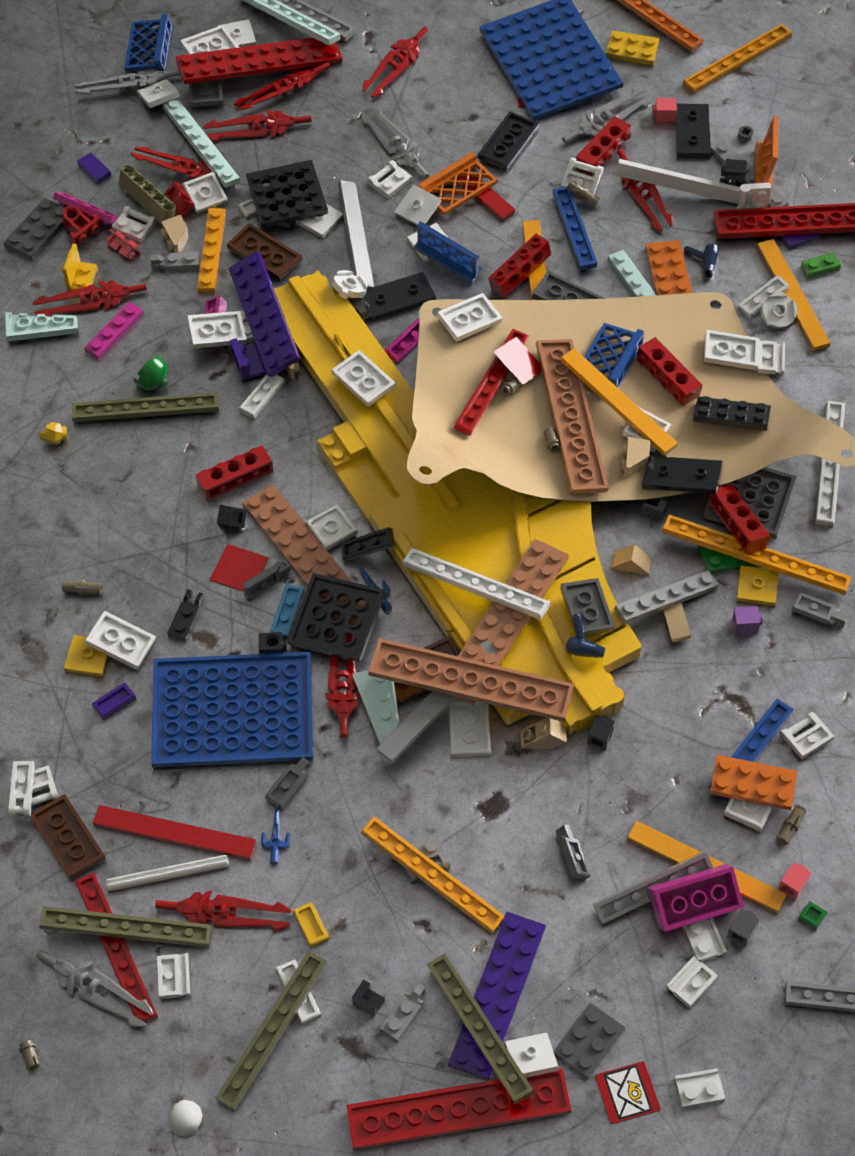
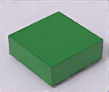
(812, 915)

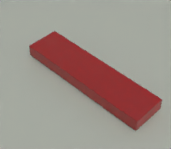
(491, 200)

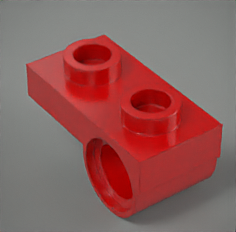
(179, 197)

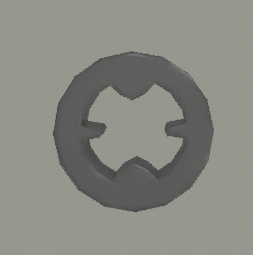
(745, 129)

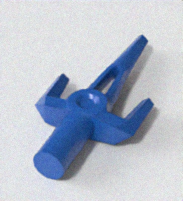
(385, 604)
(275, 843)

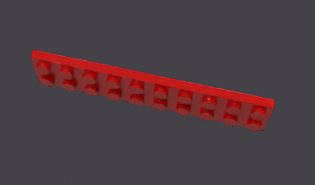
(256, 60)
(785, 220)
(453, 1110)

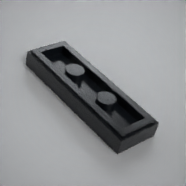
(367, 544)

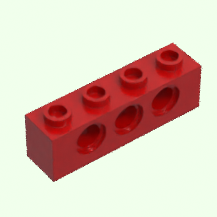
(605, 143)
(519, 266)
(669, 371)
(222, 479)
(739, 519)

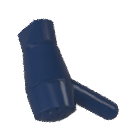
(710, 257)
(580, 646)

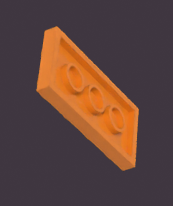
(668, 268)
(753, 782)

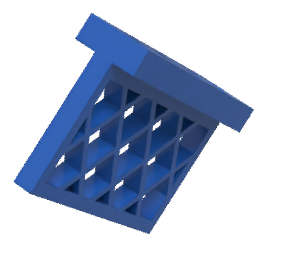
(160, 44)
(447, 253)
(619, 370)

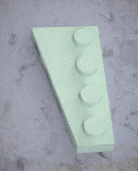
(30, 327)
(380, 703)

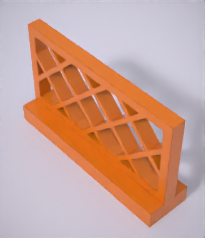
(766, 154)
(449, 176)

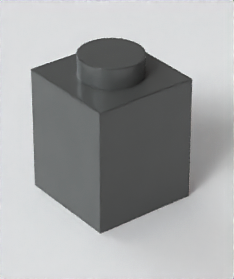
(743, 927)

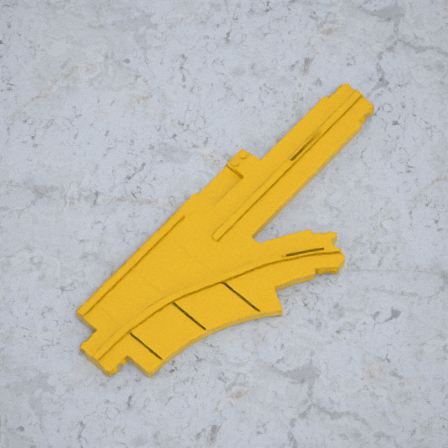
(458, 518)

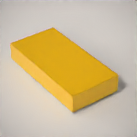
(311, 925)

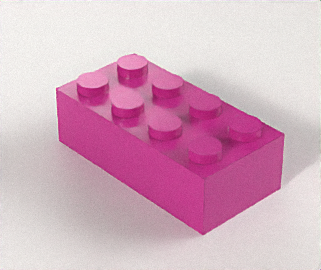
(695, 897)

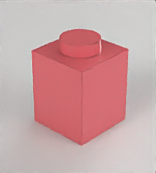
(665, 110)
(794, 880)

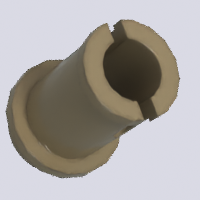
(510, 387)
(553, 443)
(29, 1054)

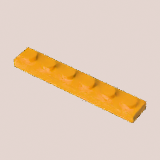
(211, 250)

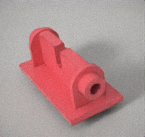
(117, 240)

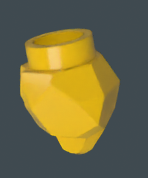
(53, 433)

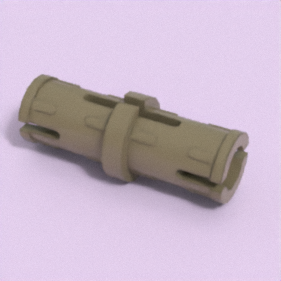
(583, 193)
(95, 588)
(791, 824)

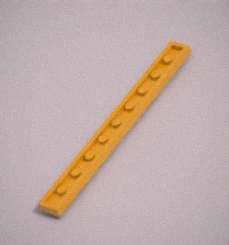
(765, 558)

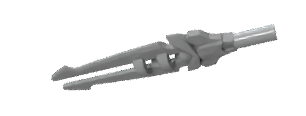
(142, 78)
(592, 124)
(404, 154)
(74, 971)

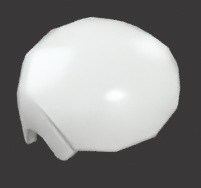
(185, 1118)

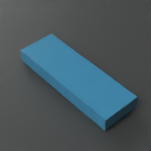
(287, 610)

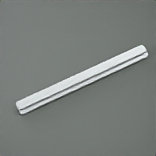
(167, 873)

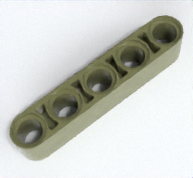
(146, 193)

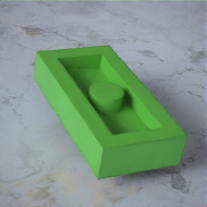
(821, 265)

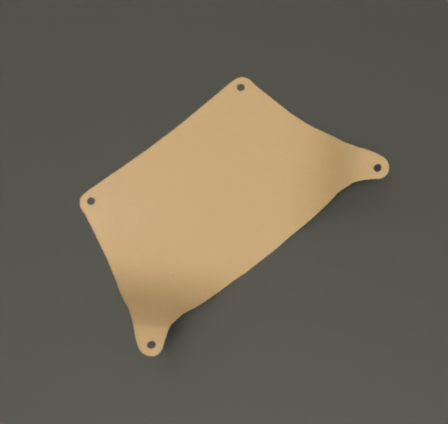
(511, 437)

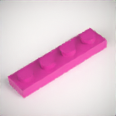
(67, 200)
(113, 330)

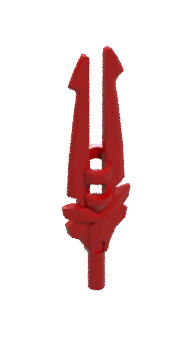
(405, 51)
(298, 79)
(275, 123)
(199, 169)
(641, 199)
(109, 294)
(342, 703)
(199, 910)

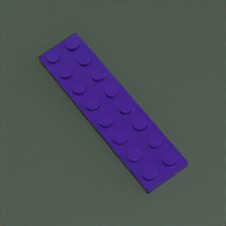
(264, 314)
(500, 988)

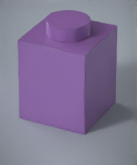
(747, 619)

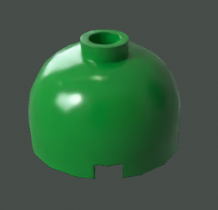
(152, 374)

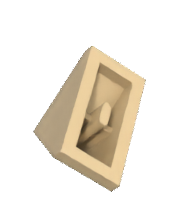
(631, 560)

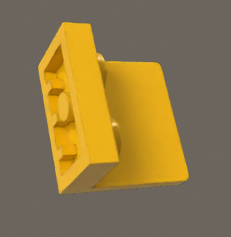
(77, 273)

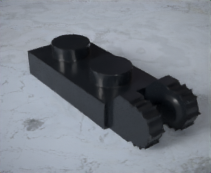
(185, 616)

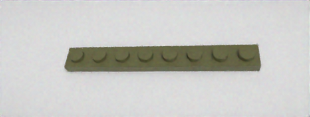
(145, 407)
(125, 926)
(480, 1029)
(271, 1030)

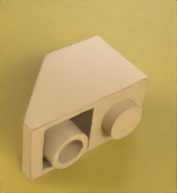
(175, 232)
(635, 454)
(544, 735)

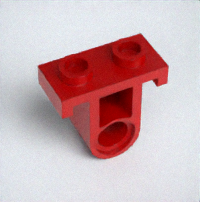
(80, 226)

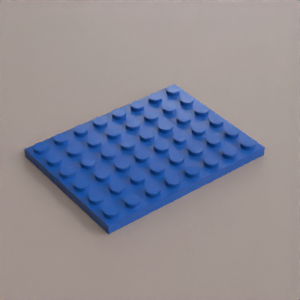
(550, 57)
(232, 709)

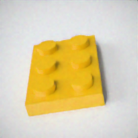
(632, 47)

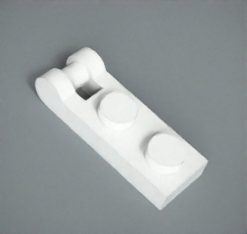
(21, 787)

